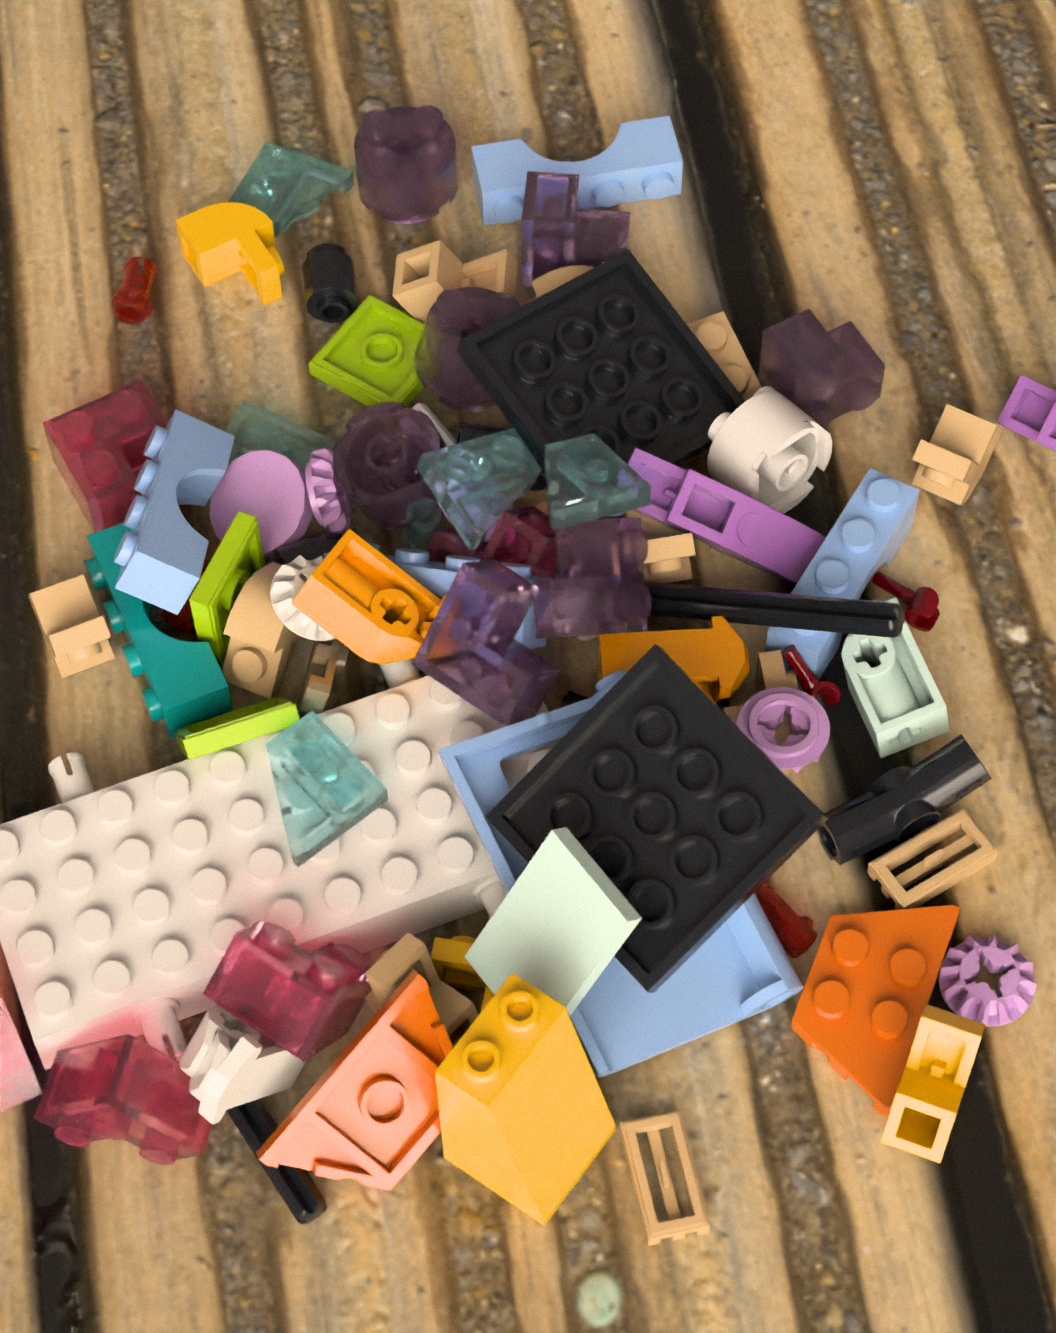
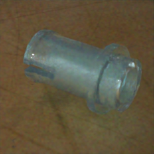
(421, 524)

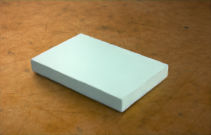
(555, 924)

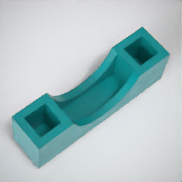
(180, 675)

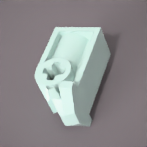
(897, 694)

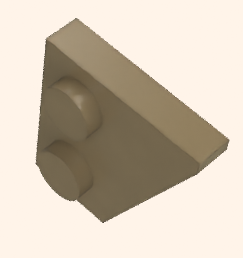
(325, 662)

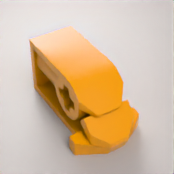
(368, 602)
(710, 656)

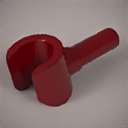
(922, 603)
(808, 680)

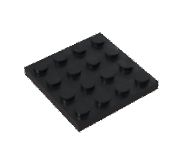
(604, 362)
(666, 807)

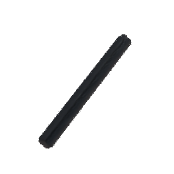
(777, 609)

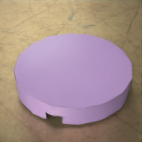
(267, 488)

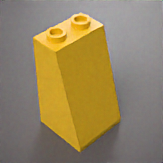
(522, 1101)

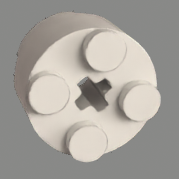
(768, 450)

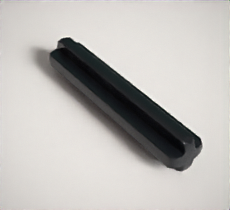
(291, 1182)

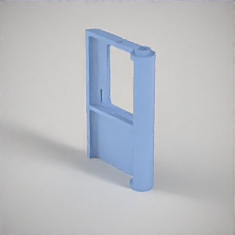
(618, 1021)

